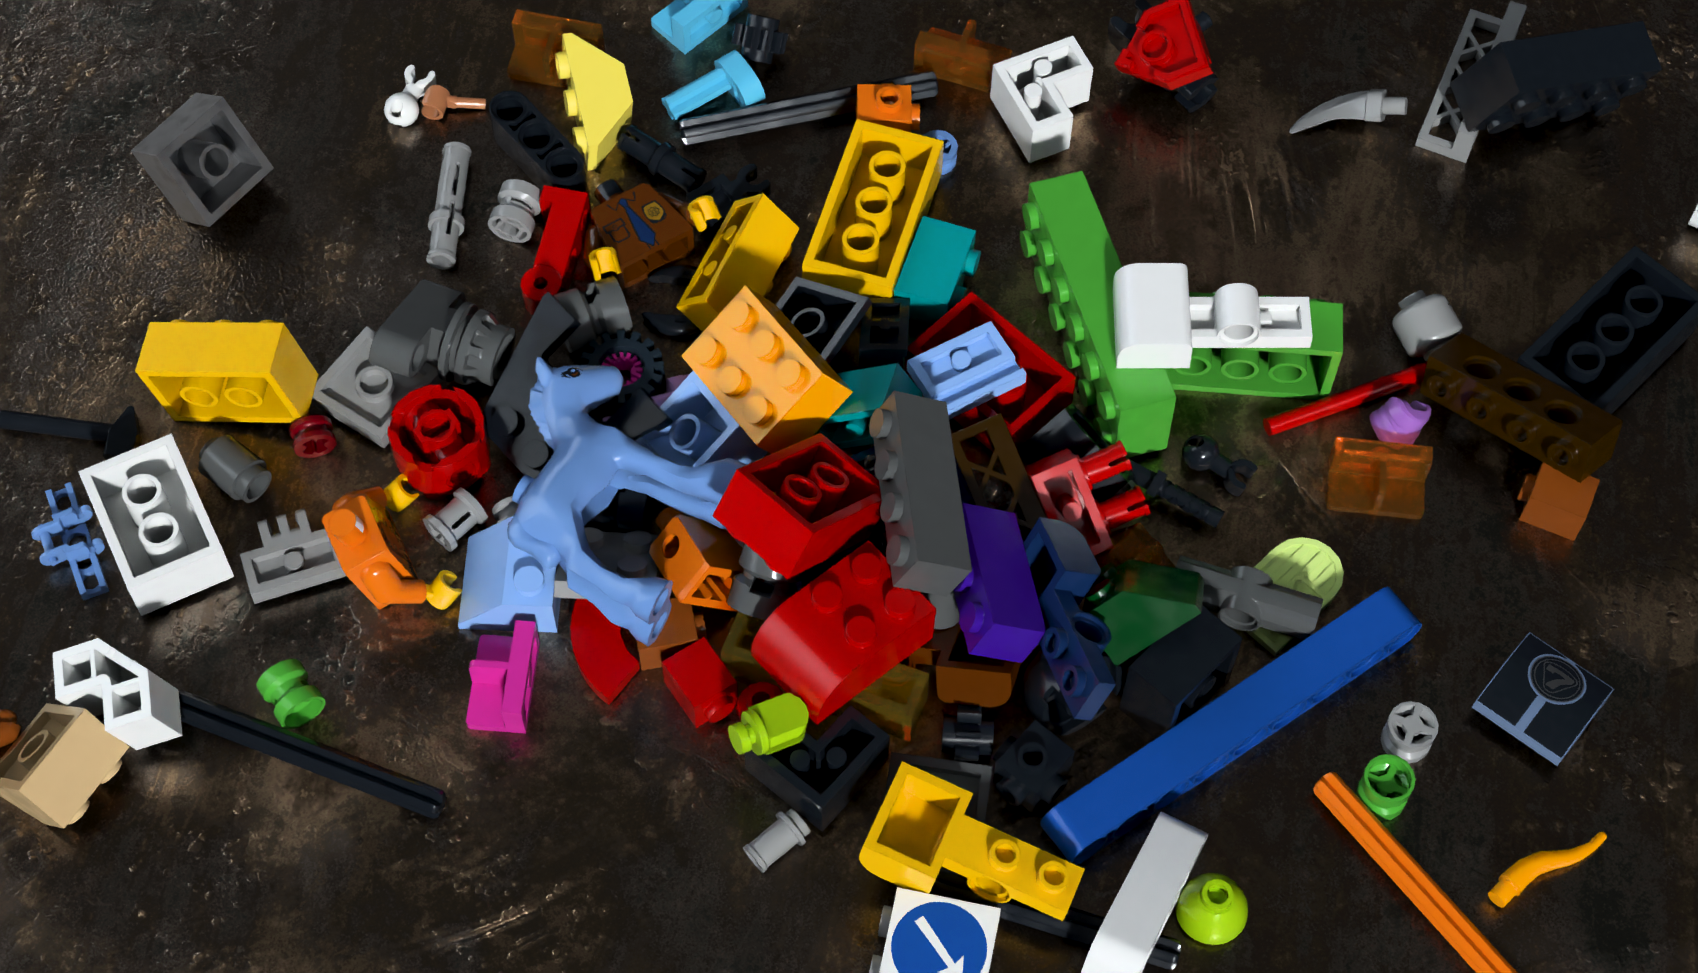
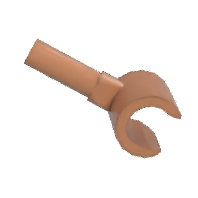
(438, 99)

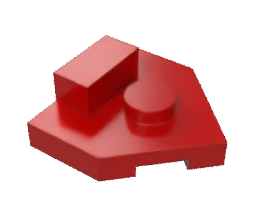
(1167, 47)

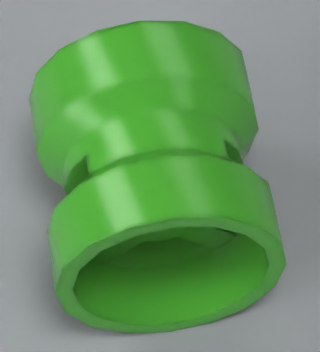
(290, 693)
(1391, 777)

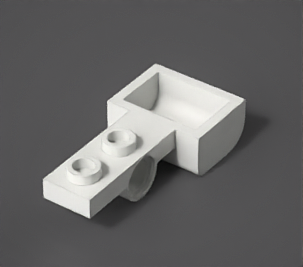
(1161, 324)

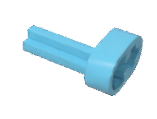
(730, 75)

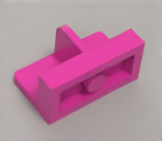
(503, 680)

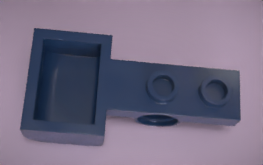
(1073, 639)

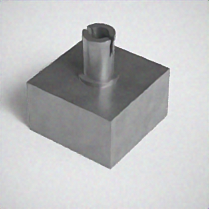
(202, 159)

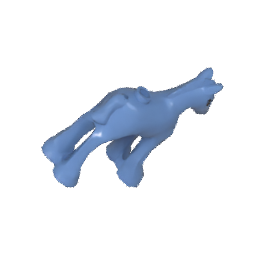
(582, 480)

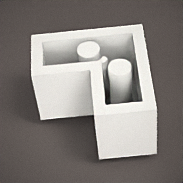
(1036, 95)

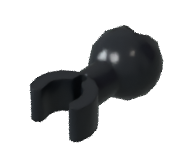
(1206, 455)

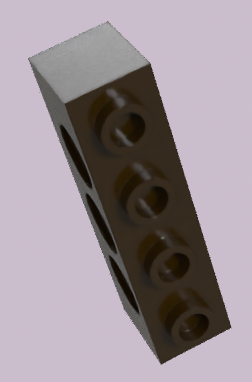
(1521, 407)

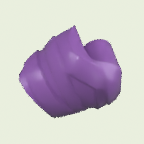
(1399, 420)

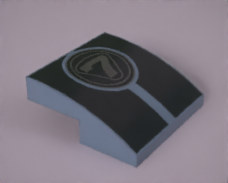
(1542, 698)

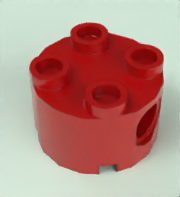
(439, 440)

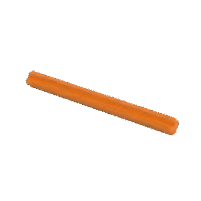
(1410, 876)

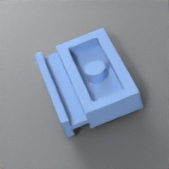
(967, 370)

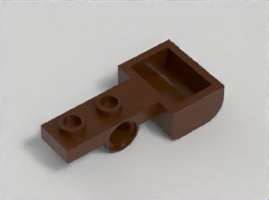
(964, 676)

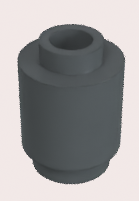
(234, 468)

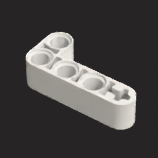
(1146, 898)

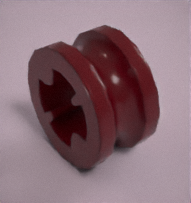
(312, 436)

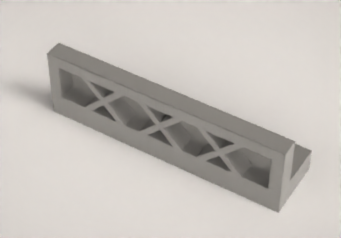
(1506, 31)

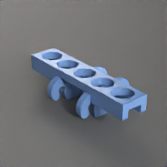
(75, 553)

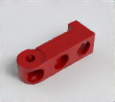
(566, 221)

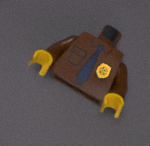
(641, 231)

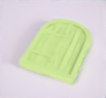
(1304, 567)

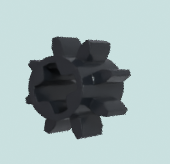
(759, 38)
(967, 734)

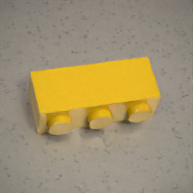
(743, 253)

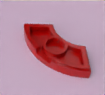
(600, 651)

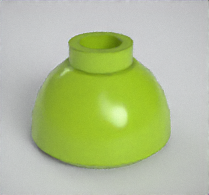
(1212, 909)

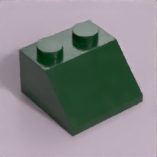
(1142, 604)

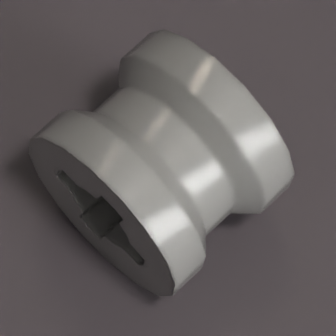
(1415, 721)

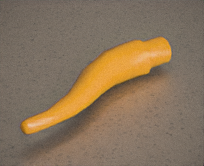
(1526, 869)

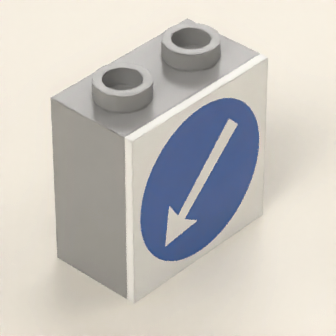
(935, 935)

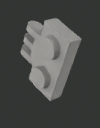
(289, 559)

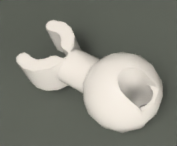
(403, 106)

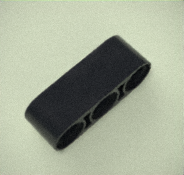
(523, 128)

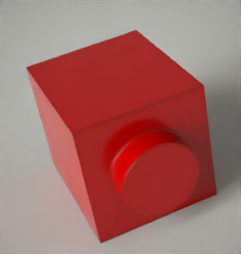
(700, 683)

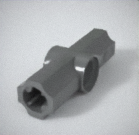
(1250, 600)

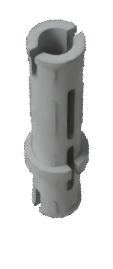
(447, 220)

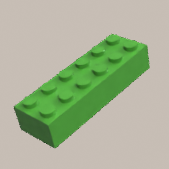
(1077, 273)

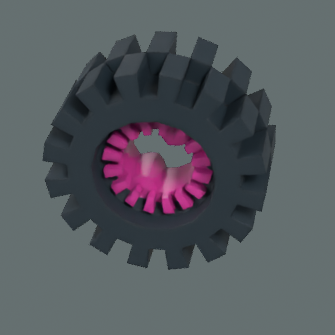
(631, 355)

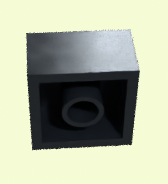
(1179, 673)

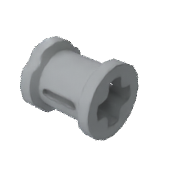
(455, 519)

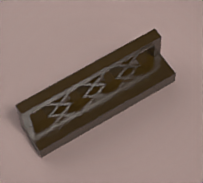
(1010, 463)

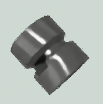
(598, 310)
(757, 597)

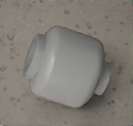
(1425, 323)

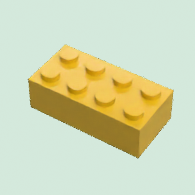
(874, 209)

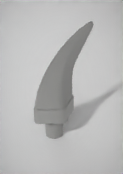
(1362, 105)

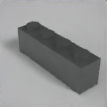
(920, 494)

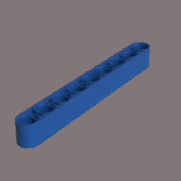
(1229, 726)

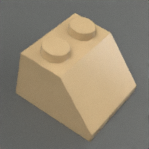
(59, 764)

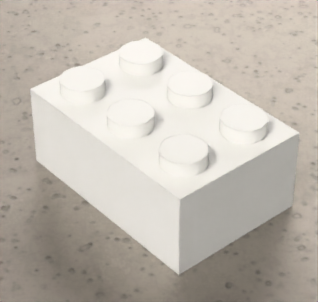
(156, 524)

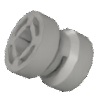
(515, 213)

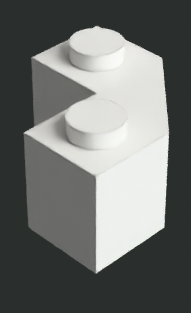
(134, 700)

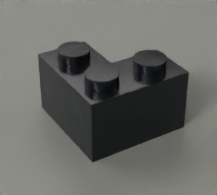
(826, 772)

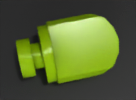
(770, 725)

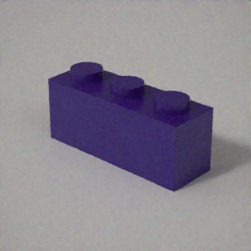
(999, 595)

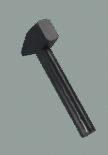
(119, 437)

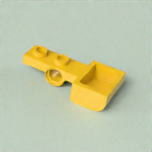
(926, 829)

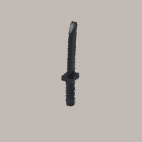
(1158, 485)

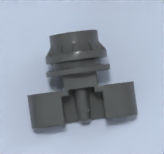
(446, 332)

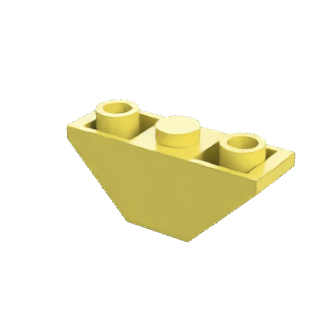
(596, 97)

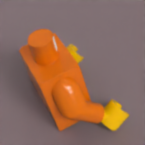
(374, 552)

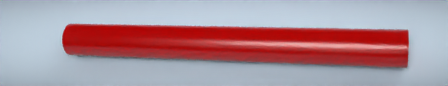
(1344, 400)

